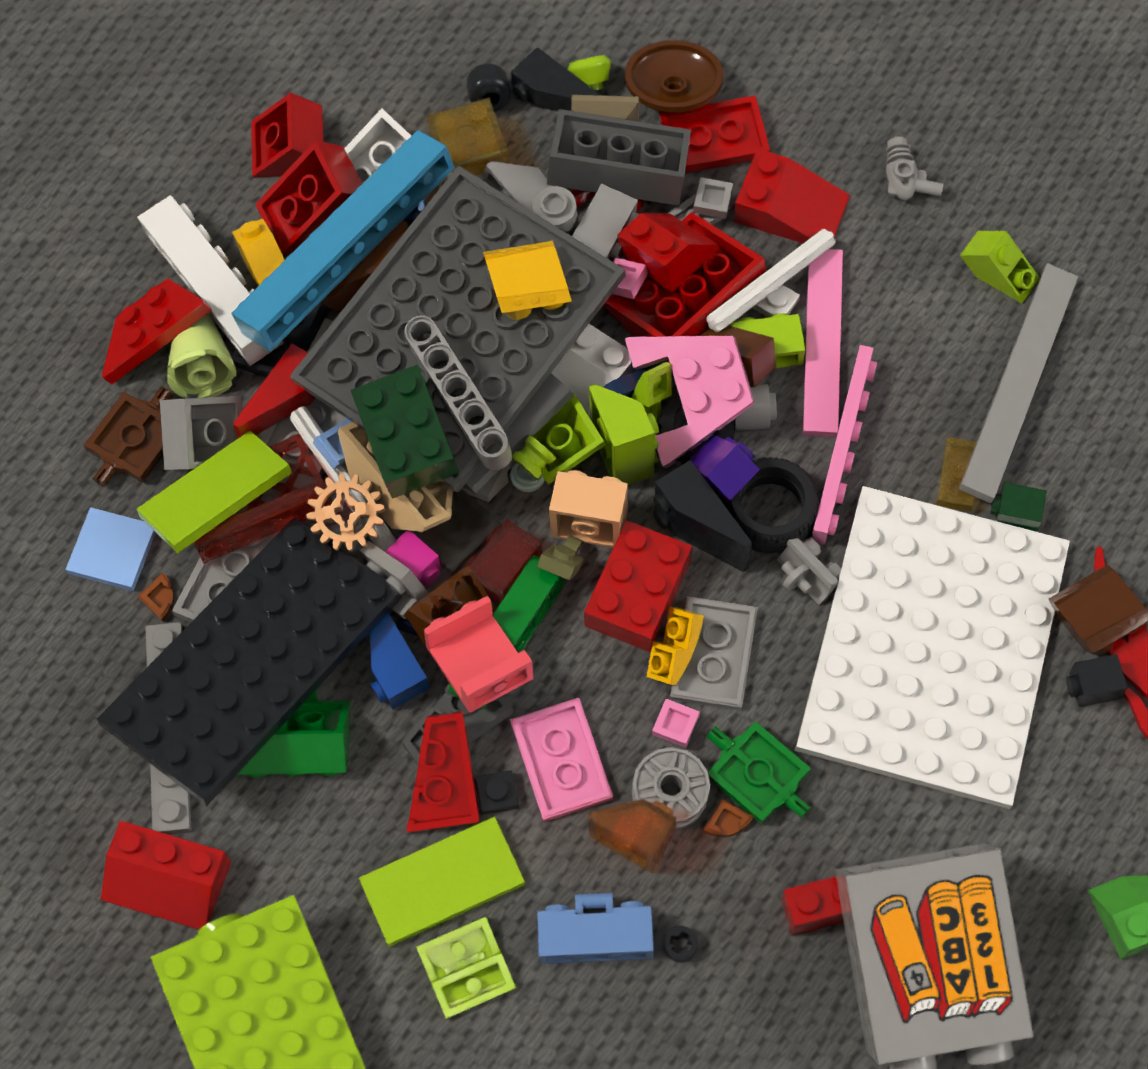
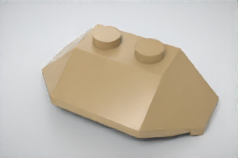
(411, 511)

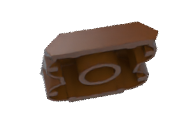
(446, 600)
(1099, 610)

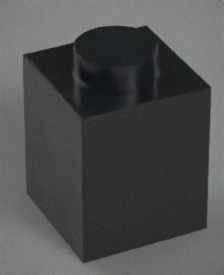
(1096, 680)

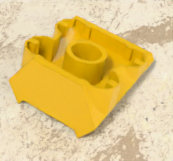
(527, 278)

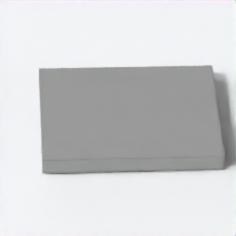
(721, 656)

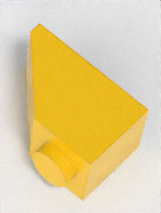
(258, 249)

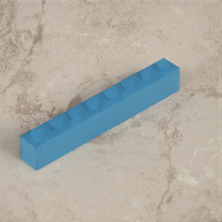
(343, 240)

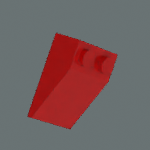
(308, 194)
(788, 199)

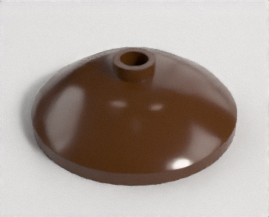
(674, 76)

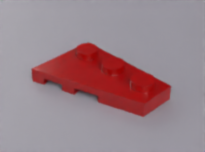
(444, 778)

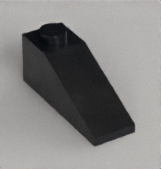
(546, 82)

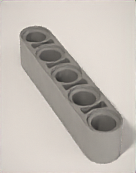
(462, 407)

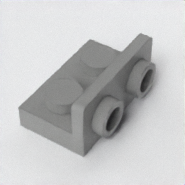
(396, 575)

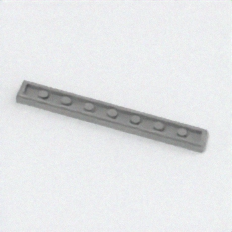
(1018, 384)

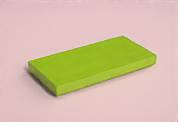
(213, 491)
(441, 881)

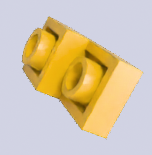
(673, 655)

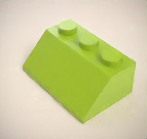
(627, 434)

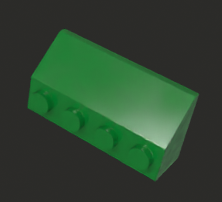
(308, 742)

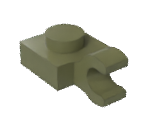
(563, 559)

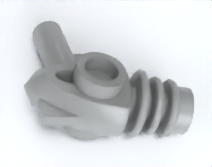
(903, 173)

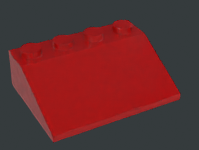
(685, 310)

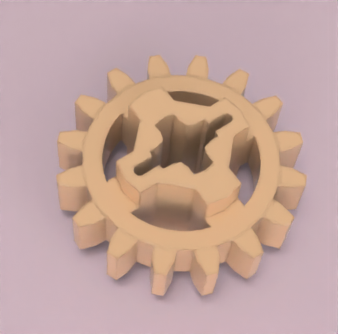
(362, 511)

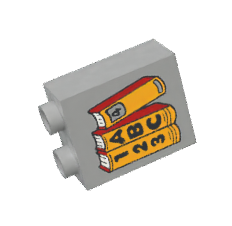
(935, 957)

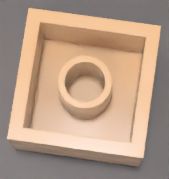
(588, 508)

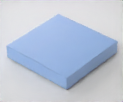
(111, 549)

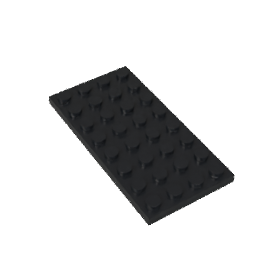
(249, 660)

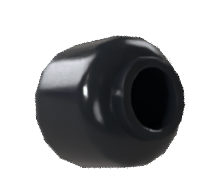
(489, 82)

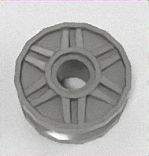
(675, 767)

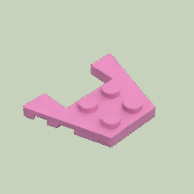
(708, 382)

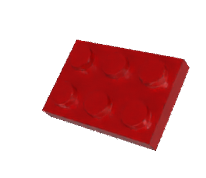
(721, 132)

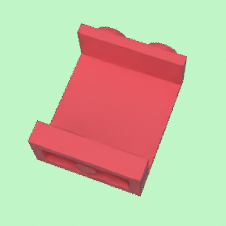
(477, 655)

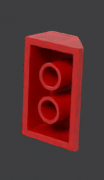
(163, 875)

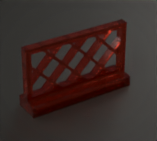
(265, 517)

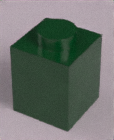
(1019, 506)

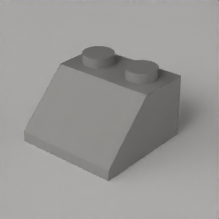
(197, 429)

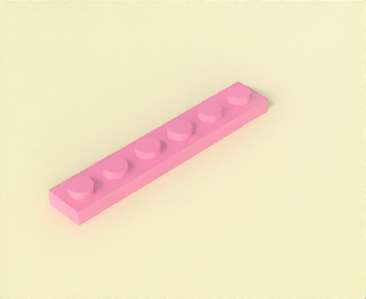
(841, 459)

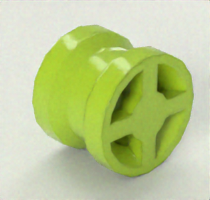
(533, 457)

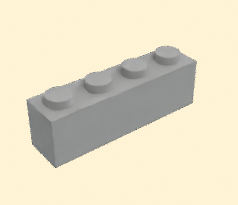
(604, 219)

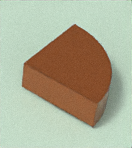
(158, 597)
(727, 820)

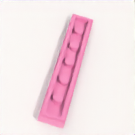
(823, 345)

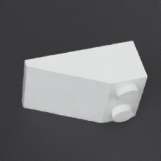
(375, 144)
(592, 361)

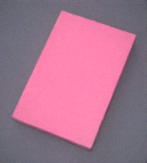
(561, 759)

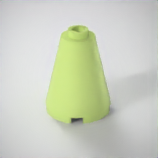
(200, 361)

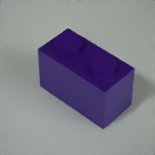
(725, 465)

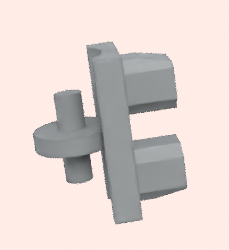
(806, 571)

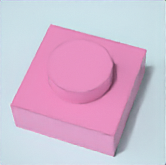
(634, 278)
(675, 723)

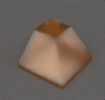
(635, 831)

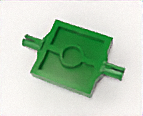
(758, 772)

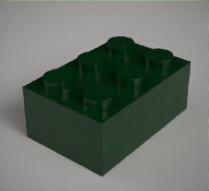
(404, 431)

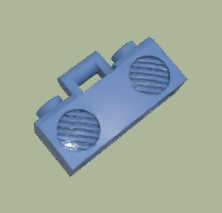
(592, 937)

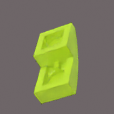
(653, 388)

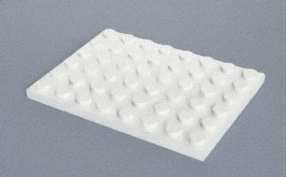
(934, 647)

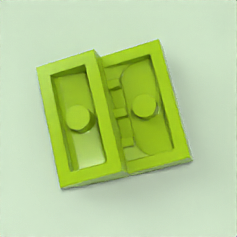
(465, 967)

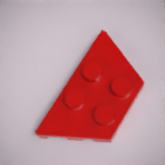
(149, 326)

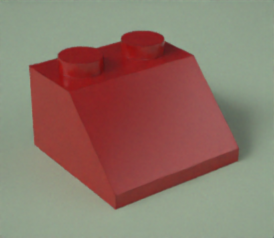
(284, 134)
(665, 247)

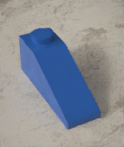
(394, 666)

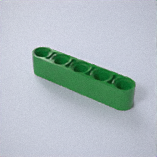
(526, 605)

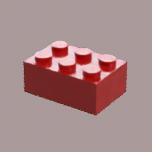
(638, 586)

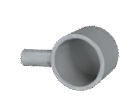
(557, 207)
(761, 413)

